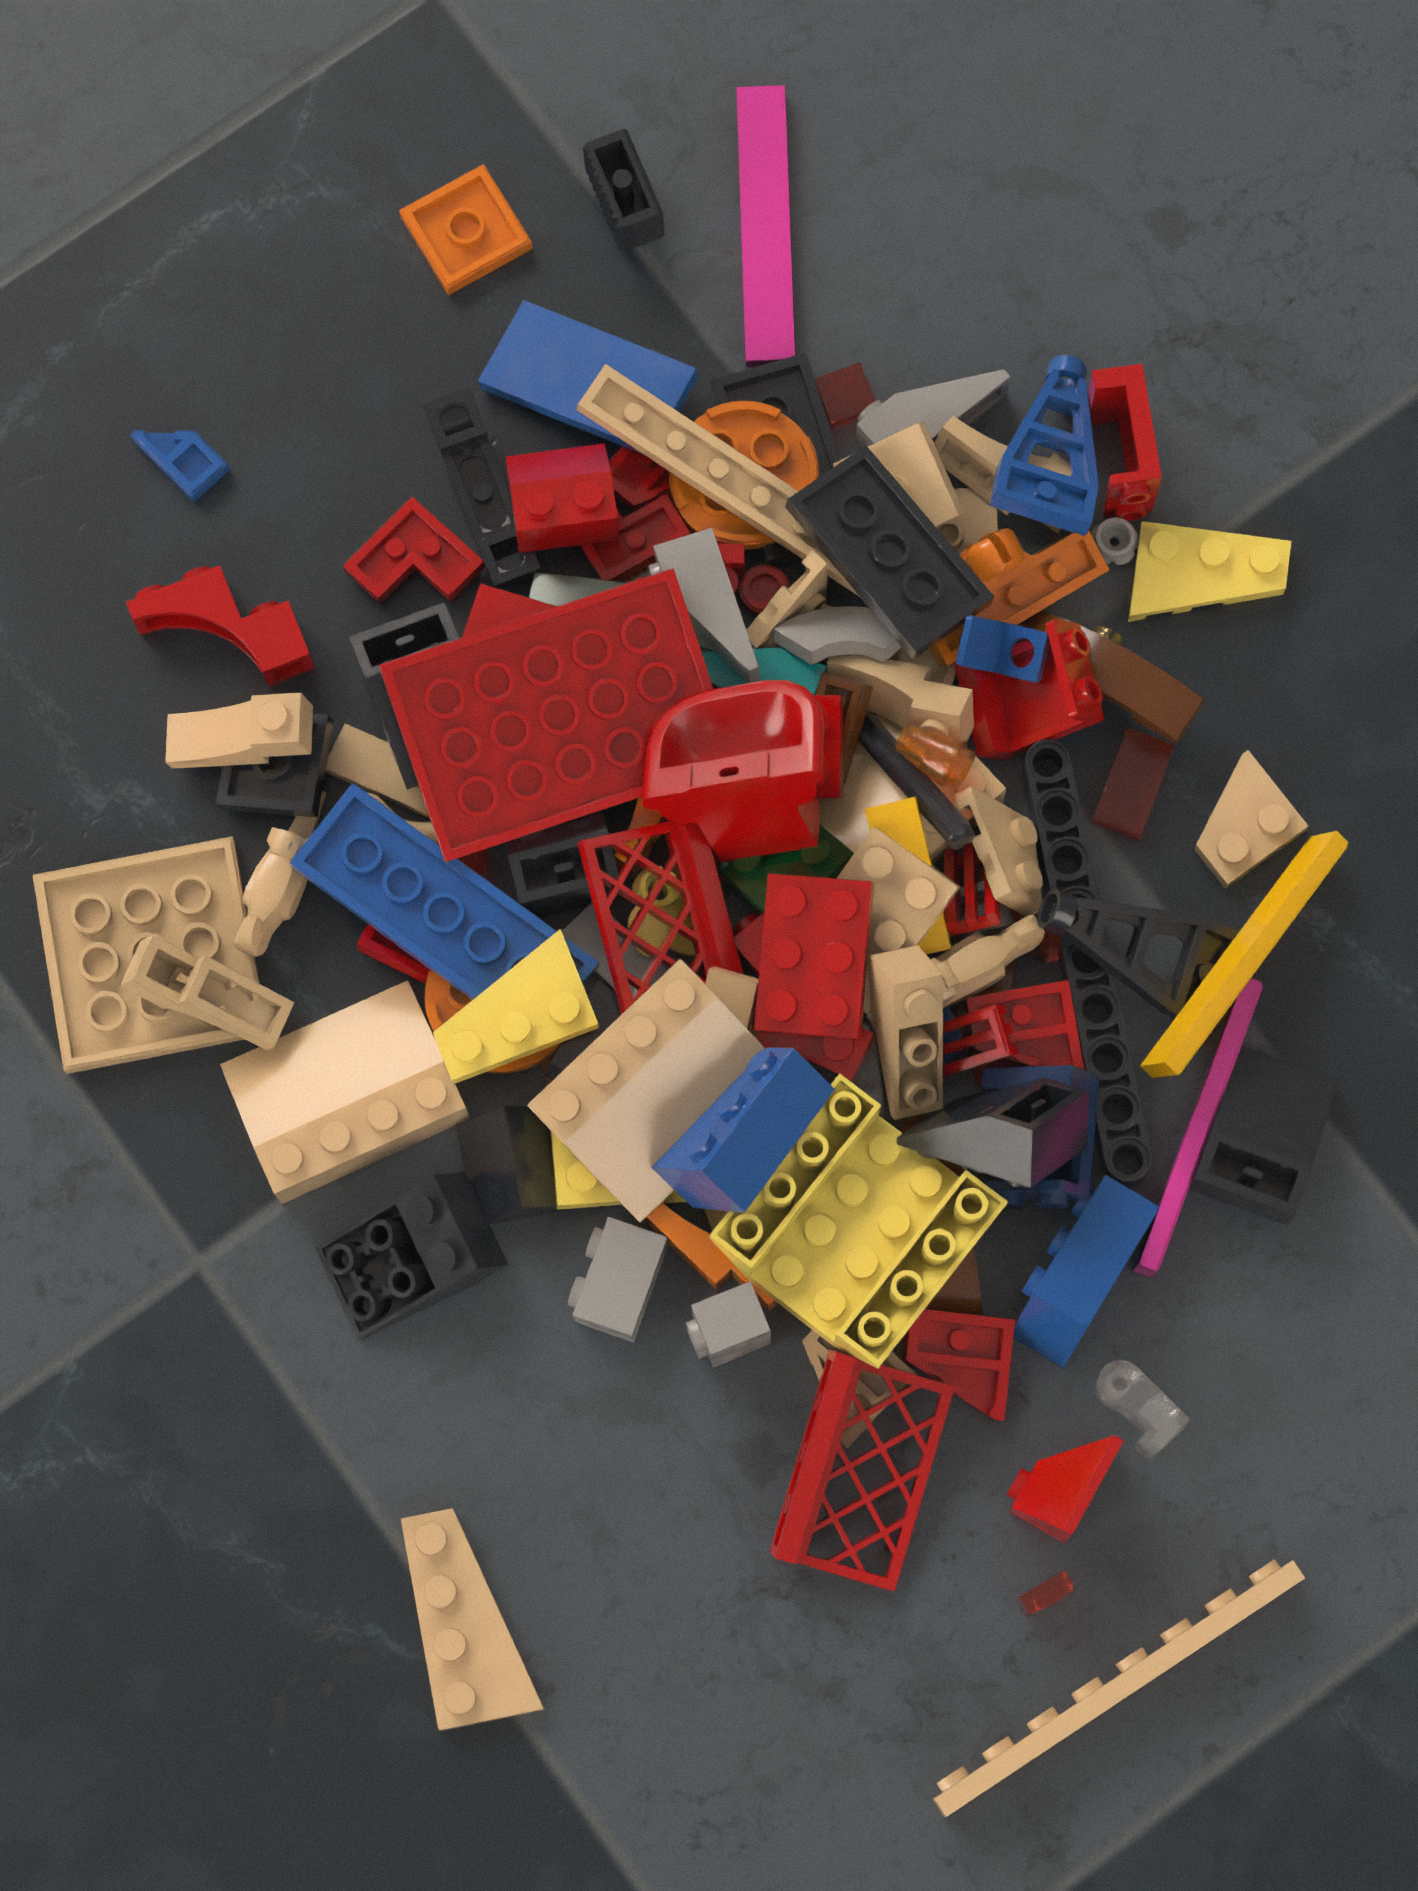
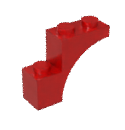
(206, 604)

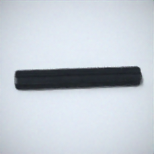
(913, 782)

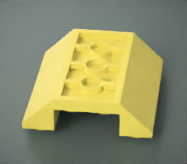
(857, 1228)

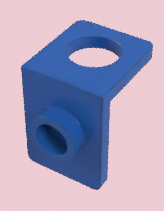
(990, 645)

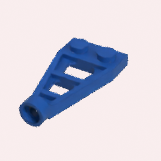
(1039, 492)

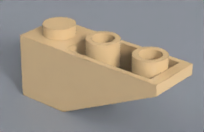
(909, 1029)

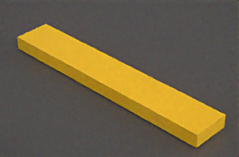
(1244, 955)

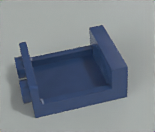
(1074, 1177)

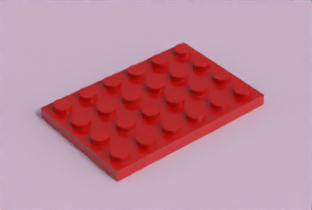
(544, 711)

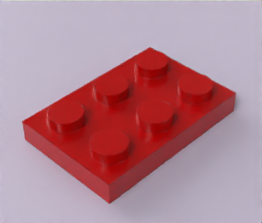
(814, 956)

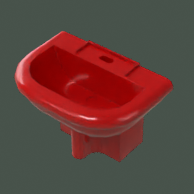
(741, 767)

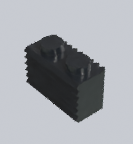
(623, 190)

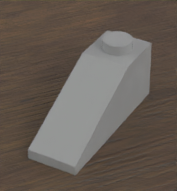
(934, 404)
(709, 597)

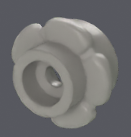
(1123, 532)

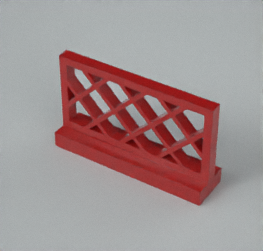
(700, 895)
(817, 1457)

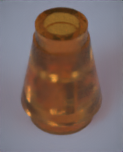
(936, 755)

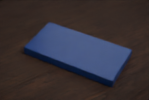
(553, 360)

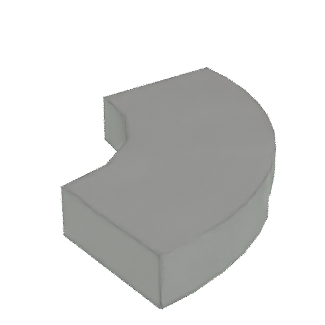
(836, 632)

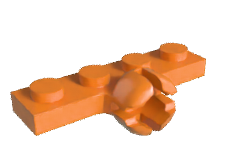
(1024, 581)

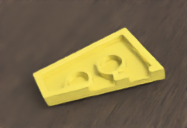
(1203, 567)
(519, 1014)

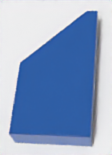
(183, 459)

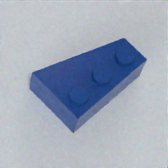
(745, 1132)
(1082, 1269)

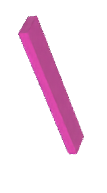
(765, 224)
(1197, 1129)

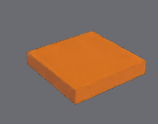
(466, 229)

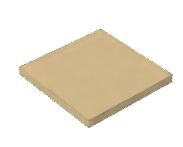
(91, 931)

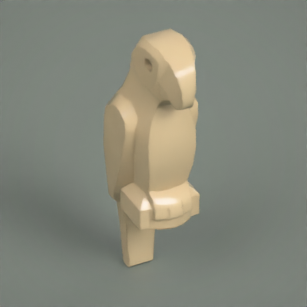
(274, 886)
(982, 960)

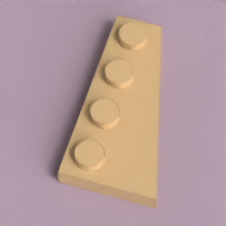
(466, 1643)

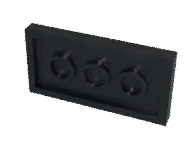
(792, 389)
(889, 552)

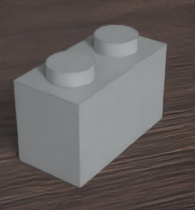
(618, 1279)
(728, 1325)

